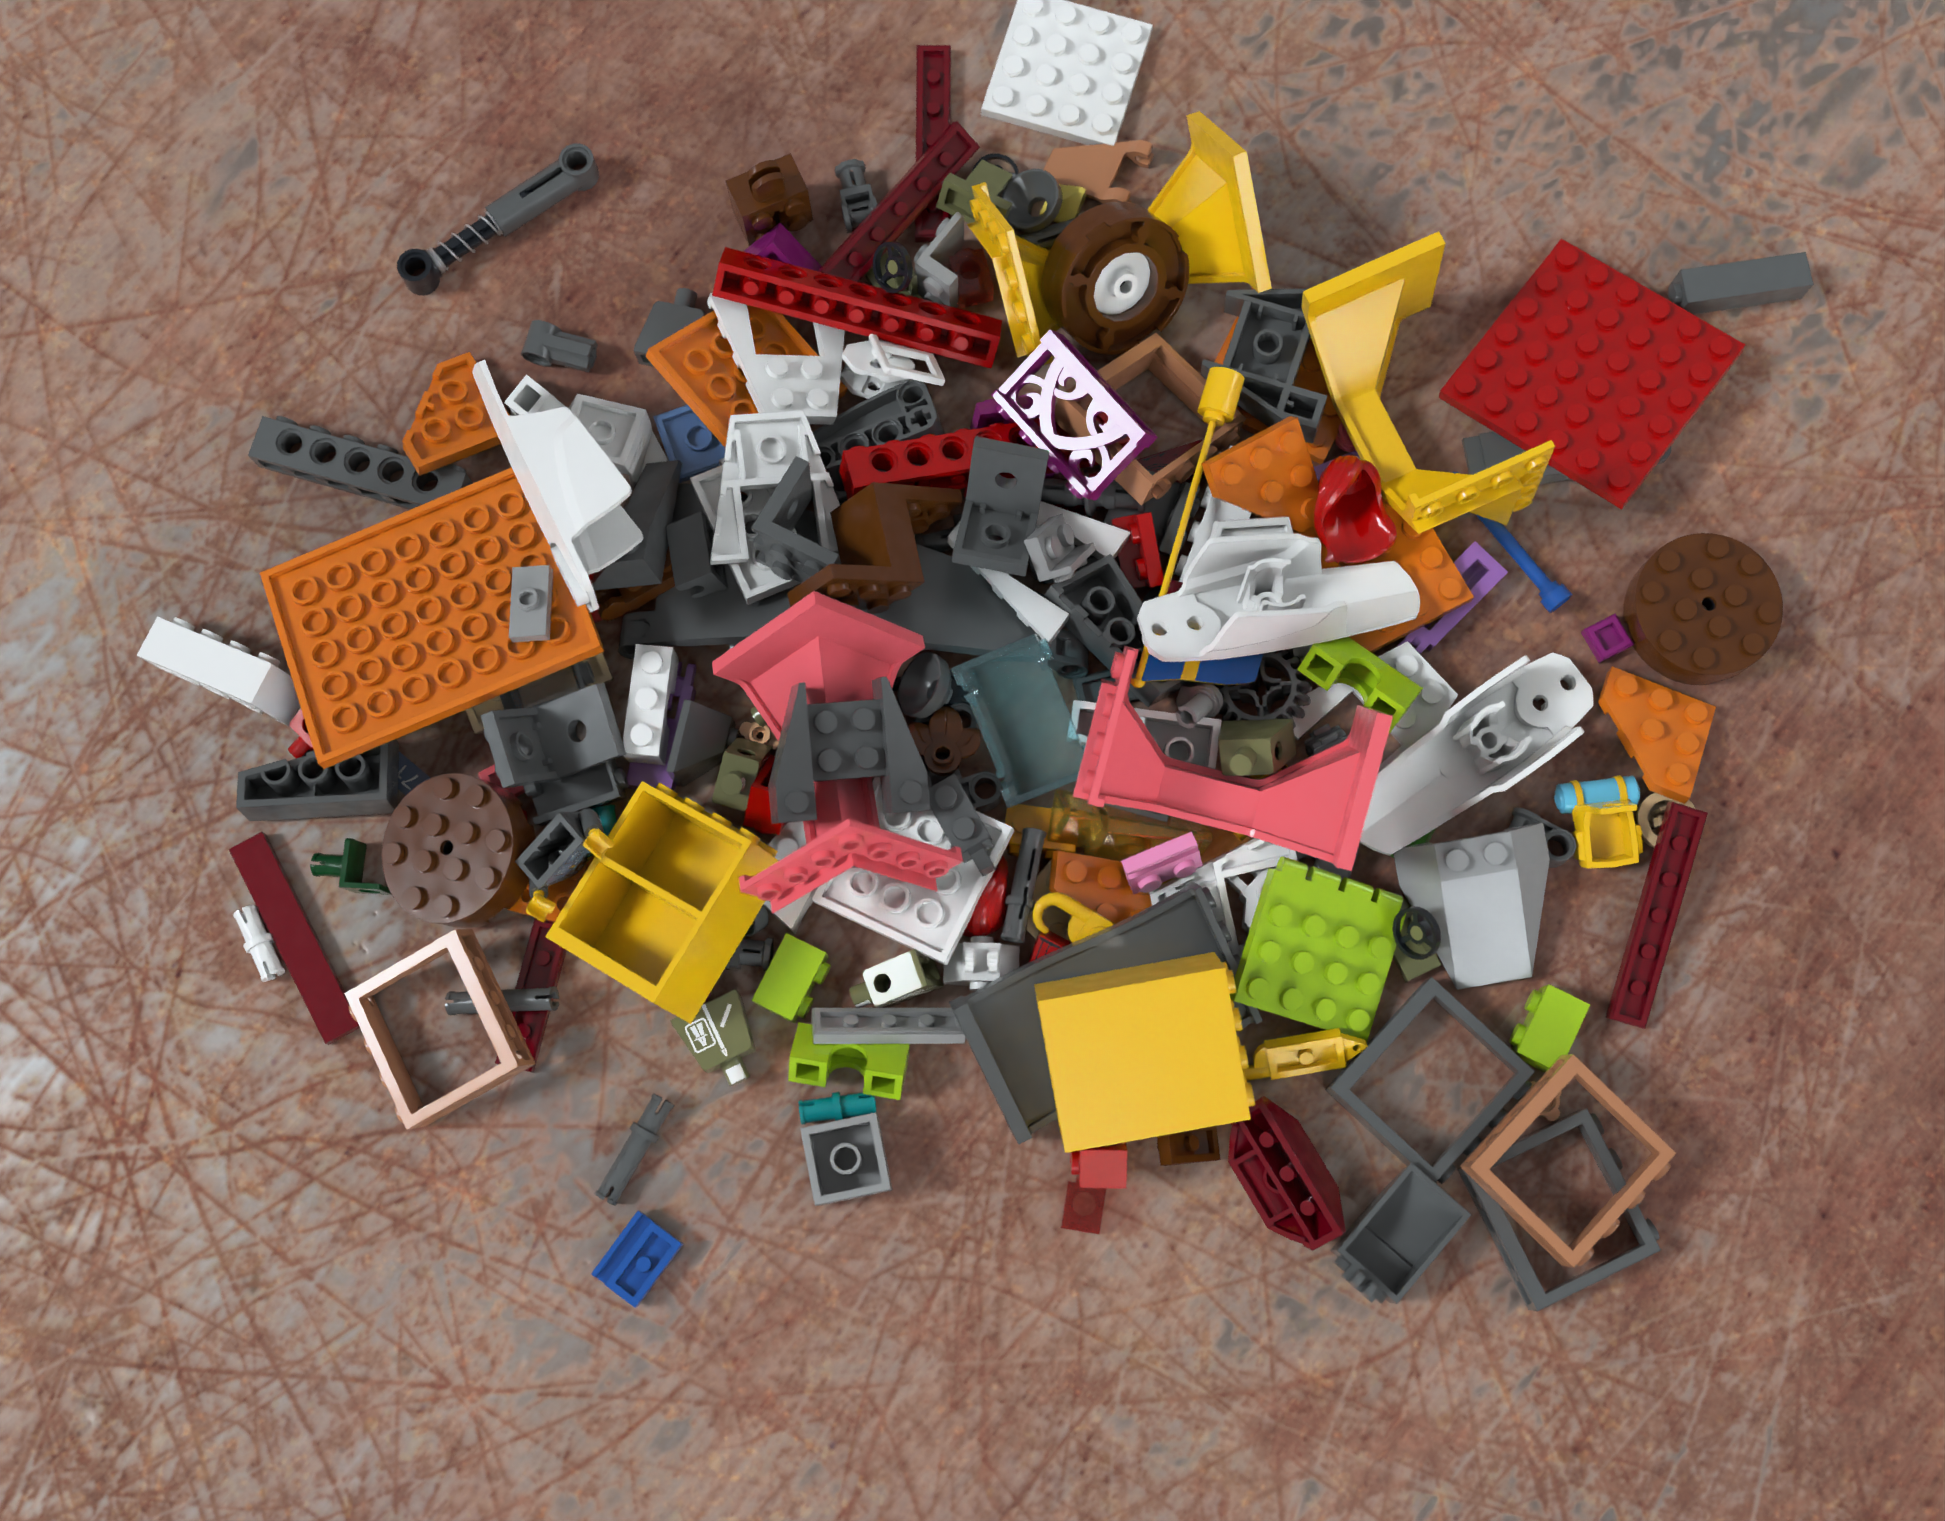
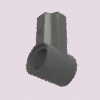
(550, 345)

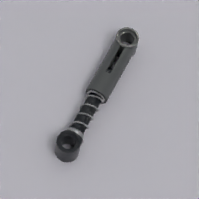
(502, 216)

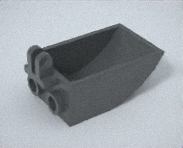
(1398, 1236)

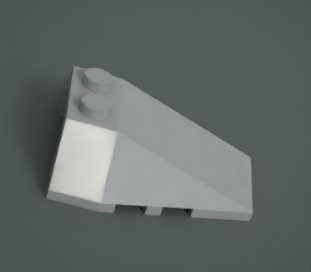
(1484, 899)

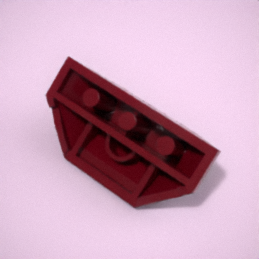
(1285, 1176)

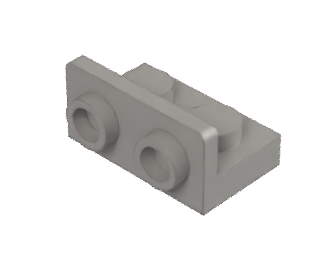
(1054, 551)

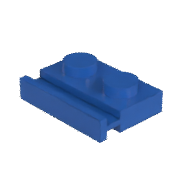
(637, 1259)

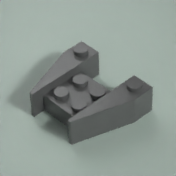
(1269, 353)
(843, 744)

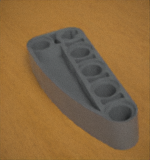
(894, 414)

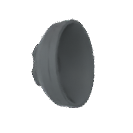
(1027, 190)
(924, 686)

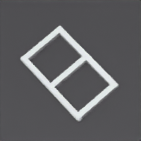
(936, 376)

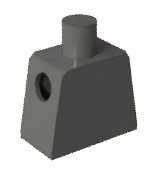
(666, 320)

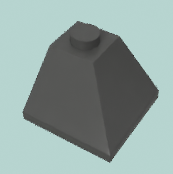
(699, 742)

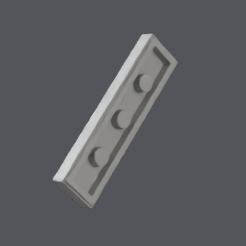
(885, 1026)

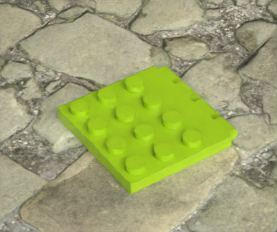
(1318, 948)

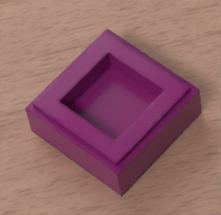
(1607, 638)

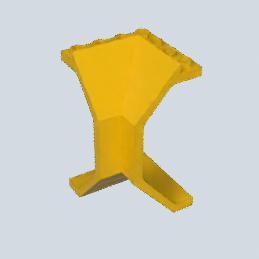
(1204, 201)
(1354, 334)

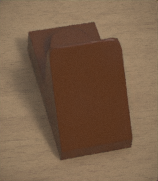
(1189, 1147)

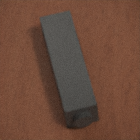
(1741, 283)

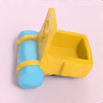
(1603, 820)

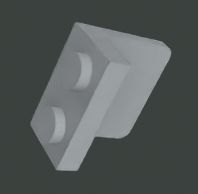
(933, 278)

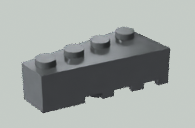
(1105, 619)
(306, 790)

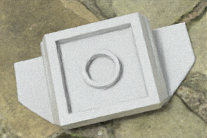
(621, 432)

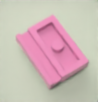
(1161, 863)

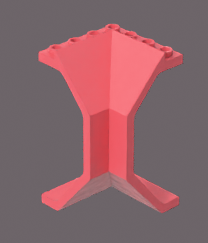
(837, 657)
(1304, 807)

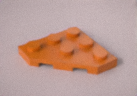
(449, 418)
(1268, 475)
(1659, 729)
(1096, 884)

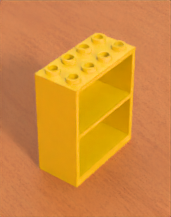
(665, 900)
(1144, 1051)

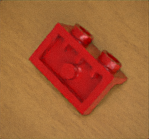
(1140, 555)

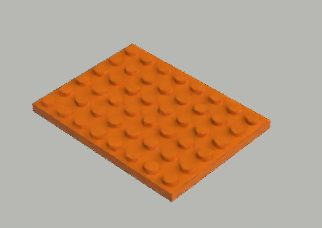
(418, 618)

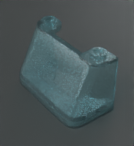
(1022, 718)

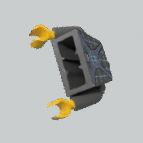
(560, 854)

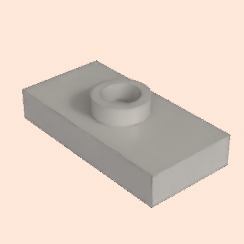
(531, 603)

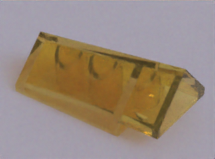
(1115, 832)

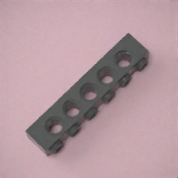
(276, 437)

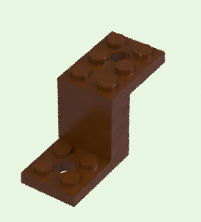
(879, 545)

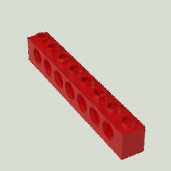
(857, 307)
(931, 451)

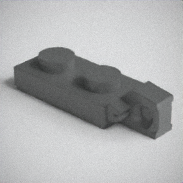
(961, 822)

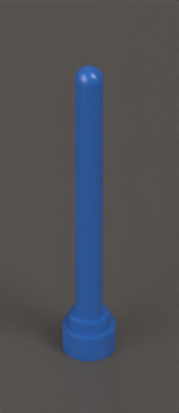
(1551, 592)

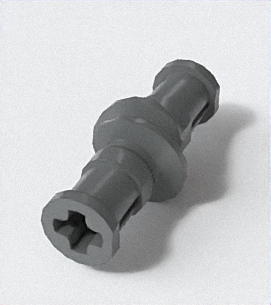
(1111, 498)

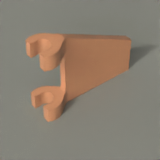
(1097, 167)

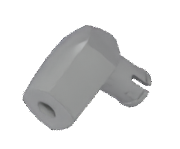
(1196, 702)

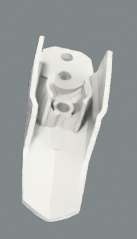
(568, 487)
(1270, 597)
(1477, 750)

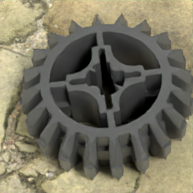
(1275, 691)

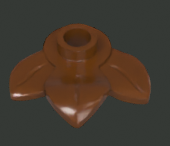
(944, 736)

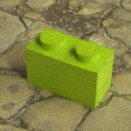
(791, 979)
(1548, 1027)

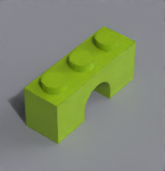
(1354, 665)
(880, 1064)

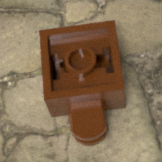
(770, 189)

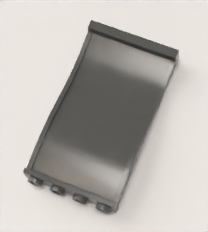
(1004, 1015)

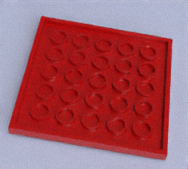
(1593, 370)

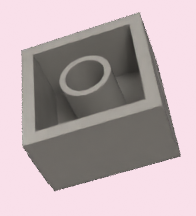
(846, 1159)

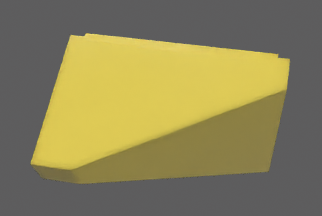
(1072, 201)

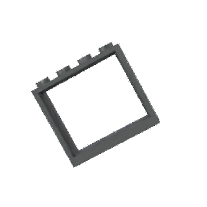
(1489, 1115)
(1508, 1243)

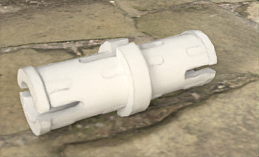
(258, 943)

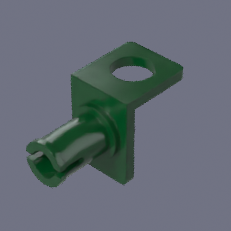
(348, 868)

